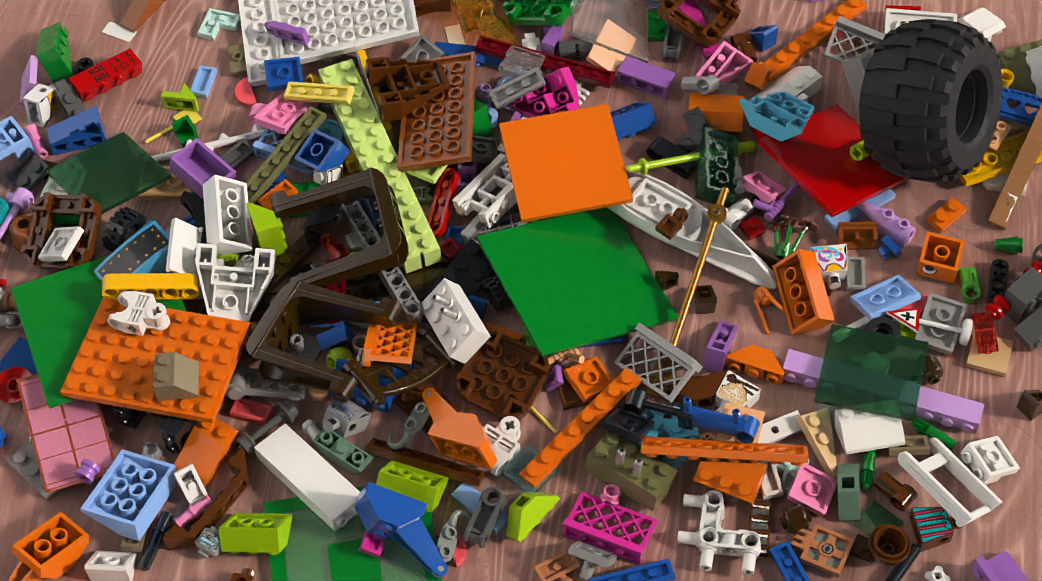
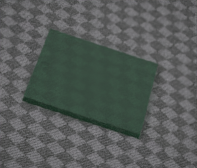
(110, 172)
(872, 372)

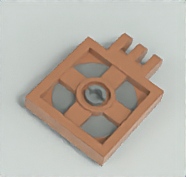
(823, 549)

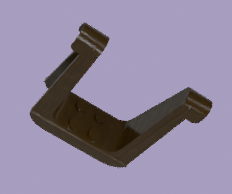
(387, 254)
(281, 321)

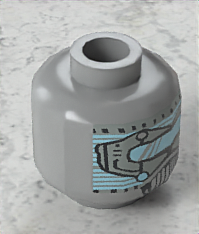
(209, 542)

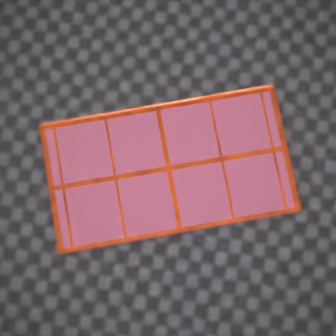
(64, 435)

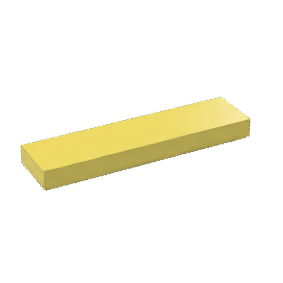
(319, 93)

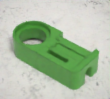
(969, 282)

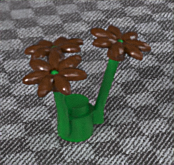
(784, 248)

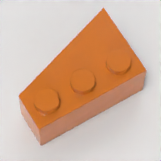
(731, 478)

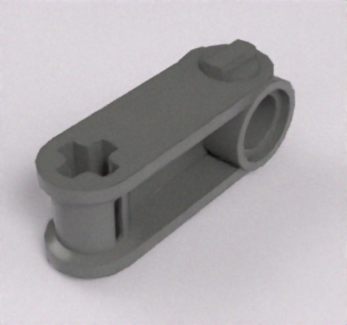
(672, 43)
(485, 517)

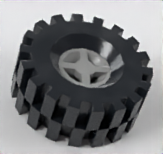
(121, 227)

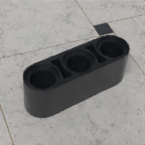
(664, 149)

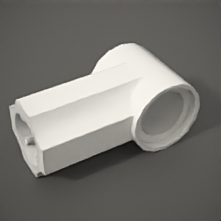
(737, 213)

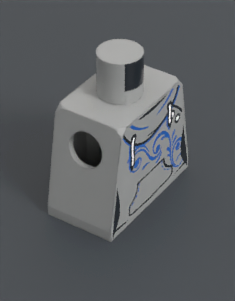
(345, 418)

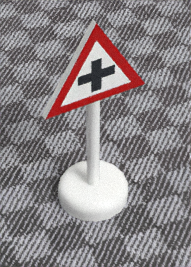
(911, 319)

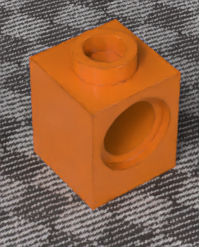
(758, 75)

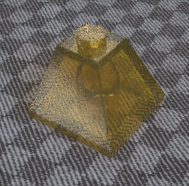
(494, 27)

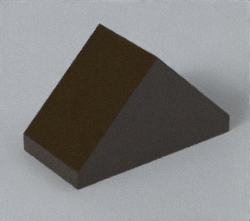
(1030, 403)

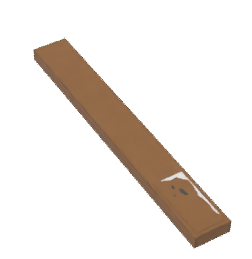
(1018, 175)

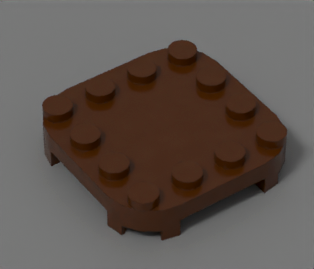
(503, 377)

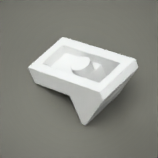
(190, 484)

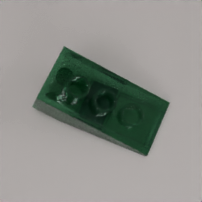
(716, 166)

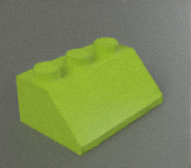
(267, 229)
(413, 483)
(255, 533)

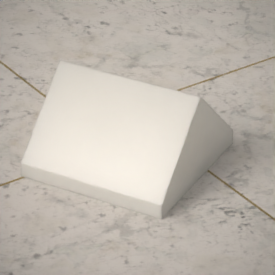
(111, 566)

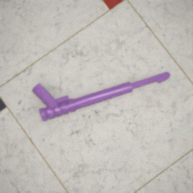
(776, 206)

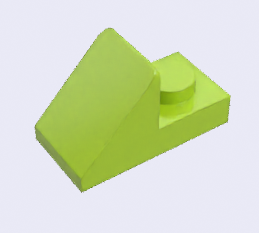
(180, 101)

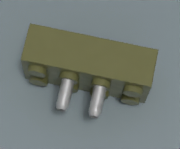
(635, 474)

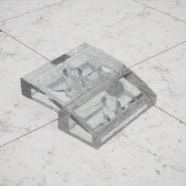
(520, 61)

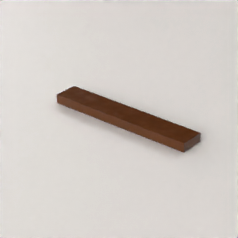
(427, 462)

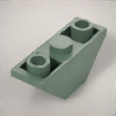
(342, 452)
(848, 492)

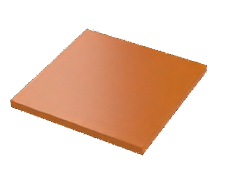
(565, 163)

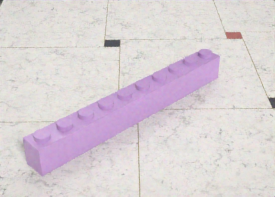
(931, 405)

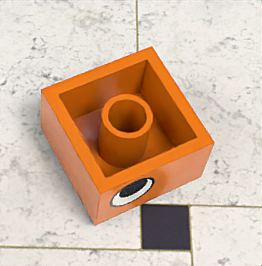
(940, 257)

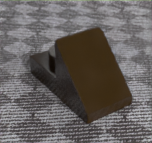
(705, 299)

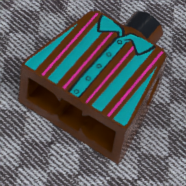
(931, 526)

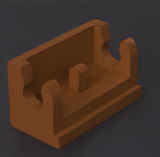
(857, 235)

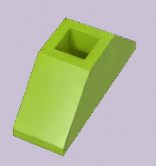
(528, 512)

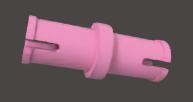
(36, 140)
(193, 512)

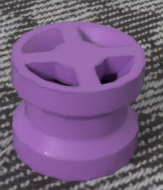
(87, 471)

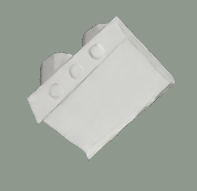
(984, 22)

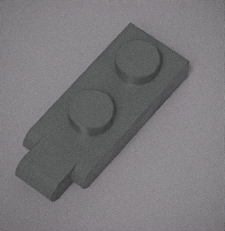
(68, 98)

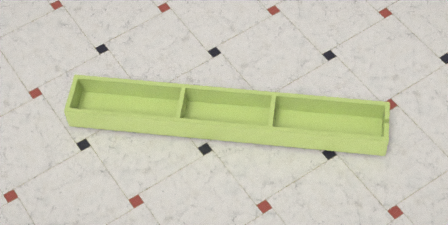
(373, 149)

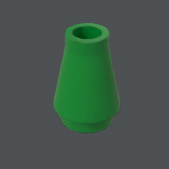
(1011, 245)

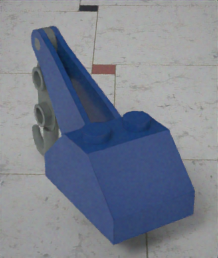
(399, 517)

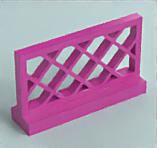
(604, 538)

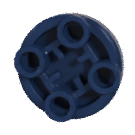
(368, 207)

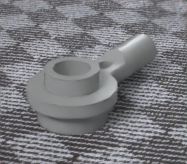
(152, 450)

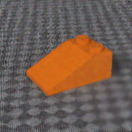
(208, 448)

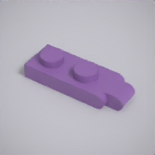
(287, 32)

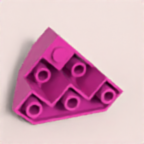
(556, 96)

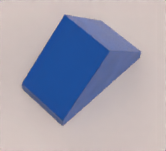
(764, 36)

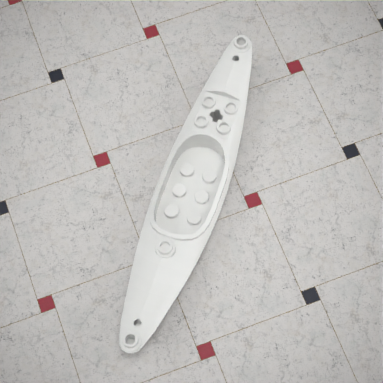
(727, 251)

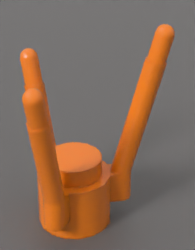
(765, 298)

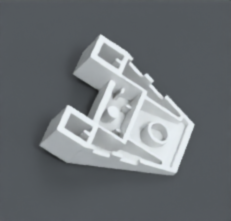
(233, 290)

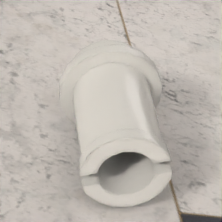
(310, 427)

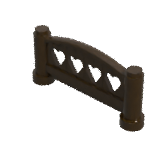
(368, 376)

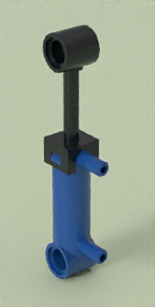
(691, 416)

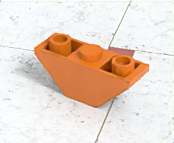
(756, 363)

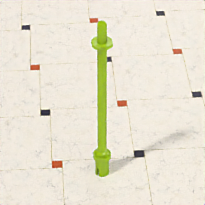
(643, 165)

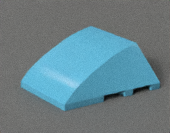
(777, 114)

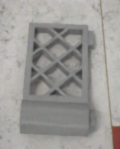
(244, 380)

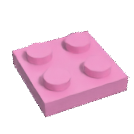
(763, 186)
(812, 489)

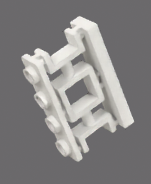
(481, 188)

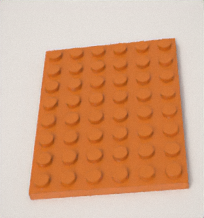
(120, 366)

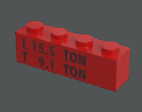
(106, 75)

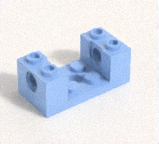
(13, 139)

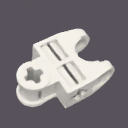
(139, 313)
(504, 441)

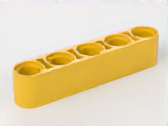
(162, 285)

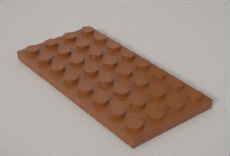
(443, 126)

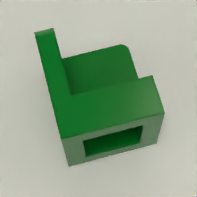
(184, 130)

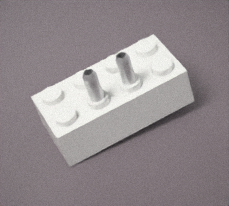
(454, 321)

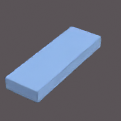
(469, 498)

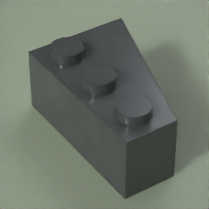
(1030, 331)

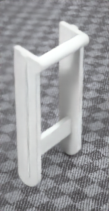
(945, 457)

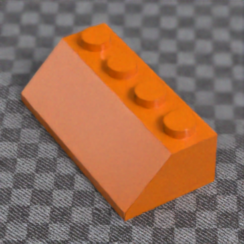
(803, 292)

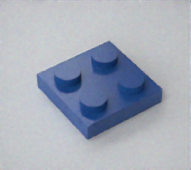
(281, 72)

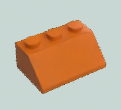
(720, 111)

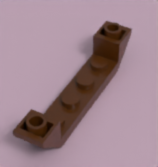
(179, 538)

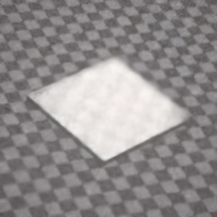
(613, 25)

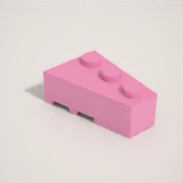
(726, 64)

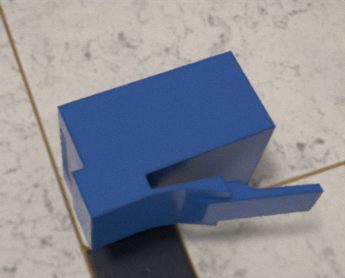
(335, 337)

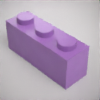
(646, 77)

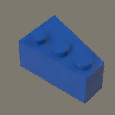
(77, 132)

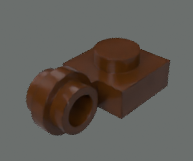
(669, 225)

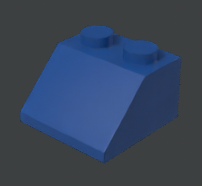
(322, 152)

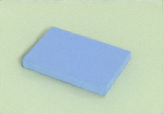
(884, 297)

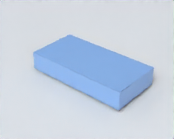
(203, 81)

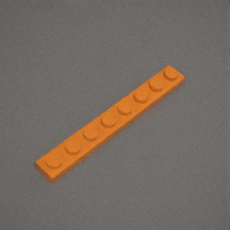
(812, 37)
(579, 428)

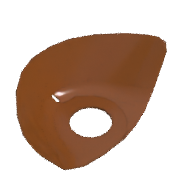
(17, 235)

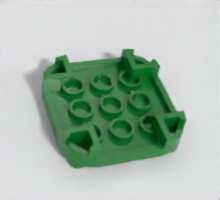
(537, 12)

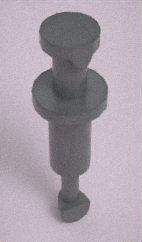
(738, 179)

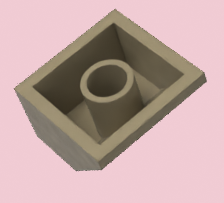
(175, 376)

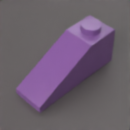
(719, 346)

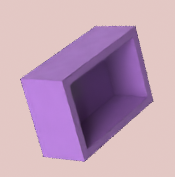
(197, 165)

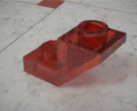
(985, 333)

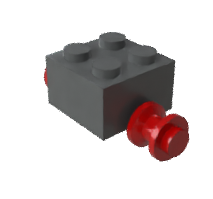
(1020, 297)

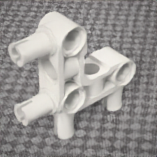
(725, 541)

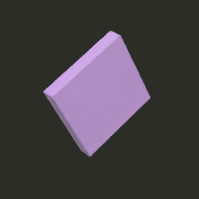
(29, 77)

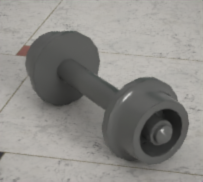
(286, 411)

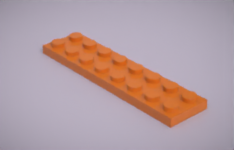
(731, 450)

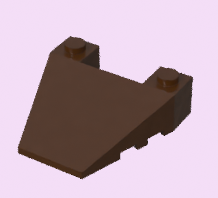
(408, 82)

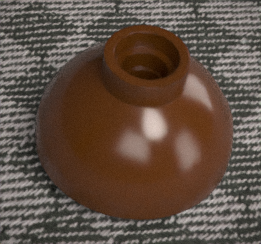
(892, 538)

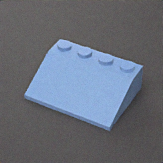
(131, 494)

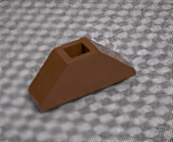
(700, 389)

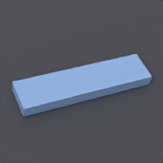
(855, 213)

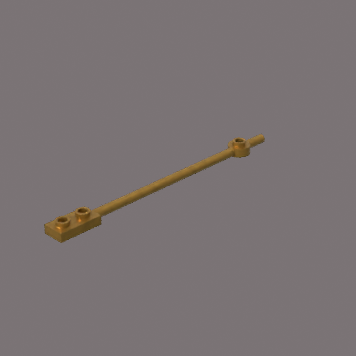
(714, 219)

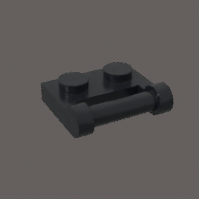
(32, 174)

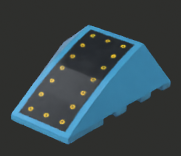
(140, 253)

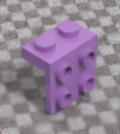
(998, 568)

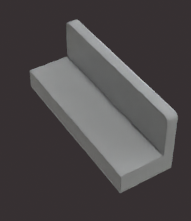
(517, 87)

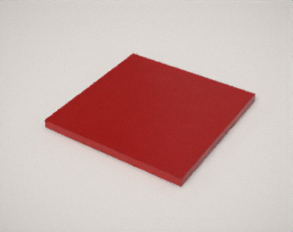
(823, 164)

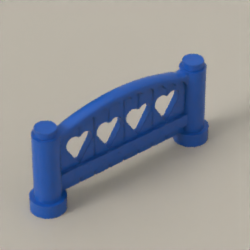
(1019, 113)

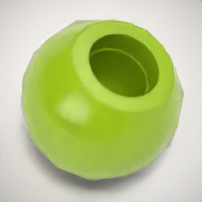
(338, 352)

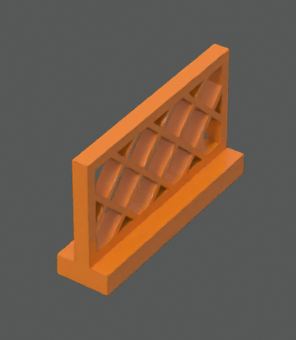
(375, 340)

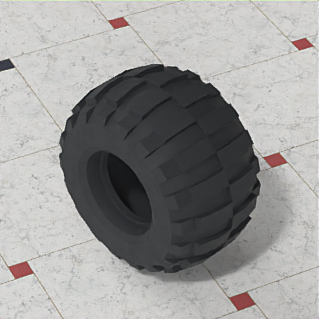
(930, 100)

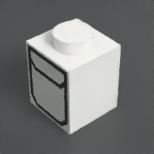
(328, 175)

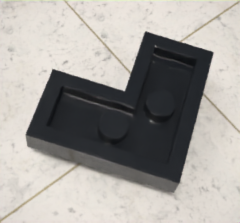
(696, 122)

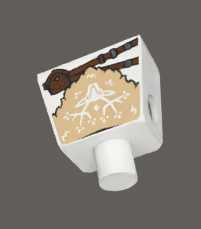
(736, 391)

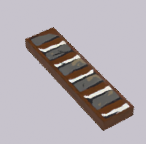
(760, 522)

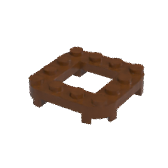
(706, 36)
(51, 205)

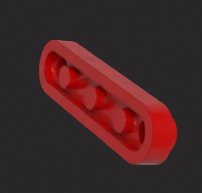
(443, 201)

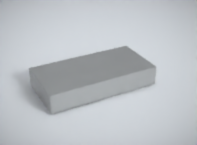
(855, 276)

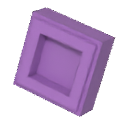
(554, 378)

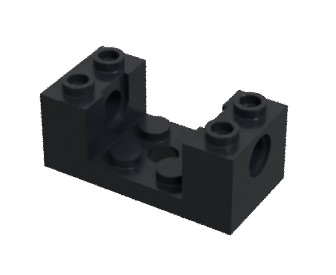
(174, 429)

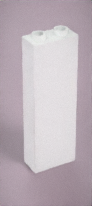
(308, 476)

